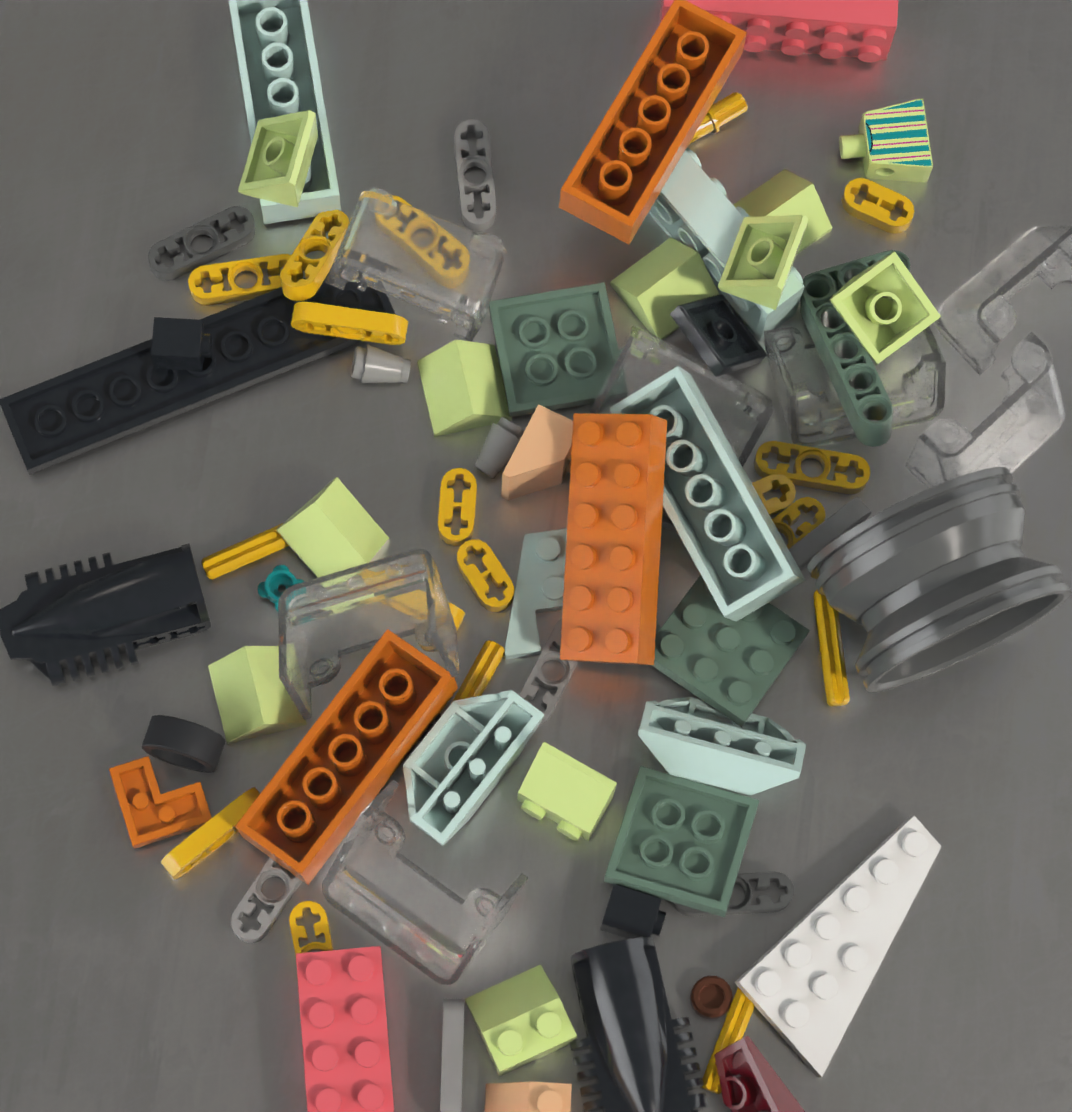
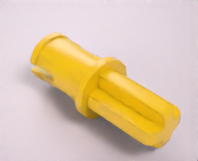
(721, 113)

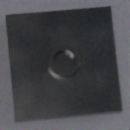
(718, 334)

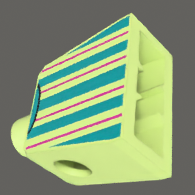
(892, 143)

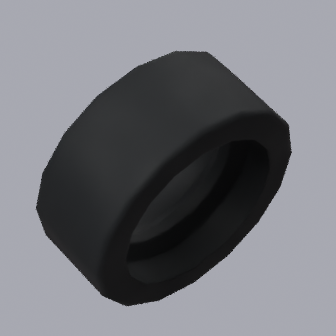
(183, 743)

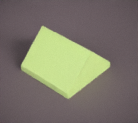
(280, 158)
(789, 195)
(763, 258)
(661, 282)
(884, 307)
(463, 387)
(333, 531)
(252, 695)

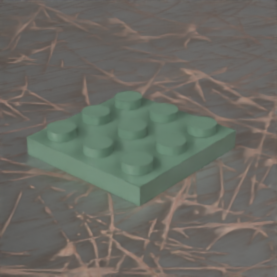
(553, 347)
(725, 659)
(682, 841)

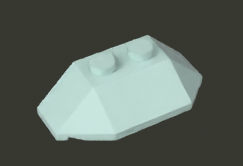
(713, 750)
(465, 759)

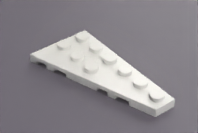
(828, 959)

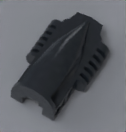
(104, 612)
(631, 1033)

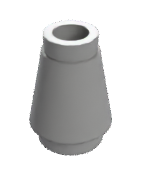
(379, 366)
(498, 447)

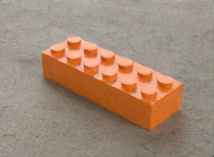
(652, 120)
(613, 538)
(347, 756)

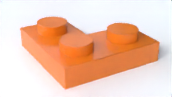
(152, 814)

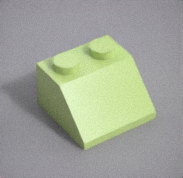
(565, 792)
(521, 1020)

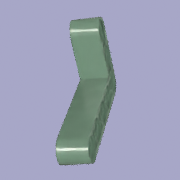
(836, 341)

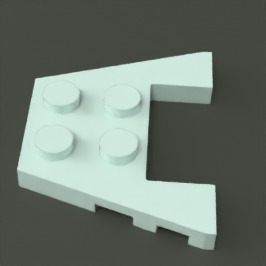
(537, 590)

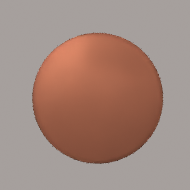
(711, 997)

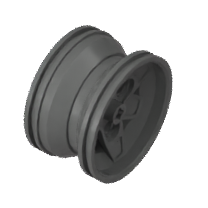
(937, 578)

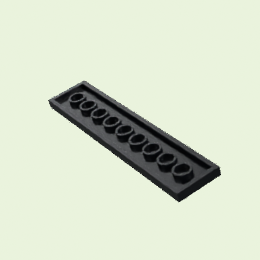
(129, 394)

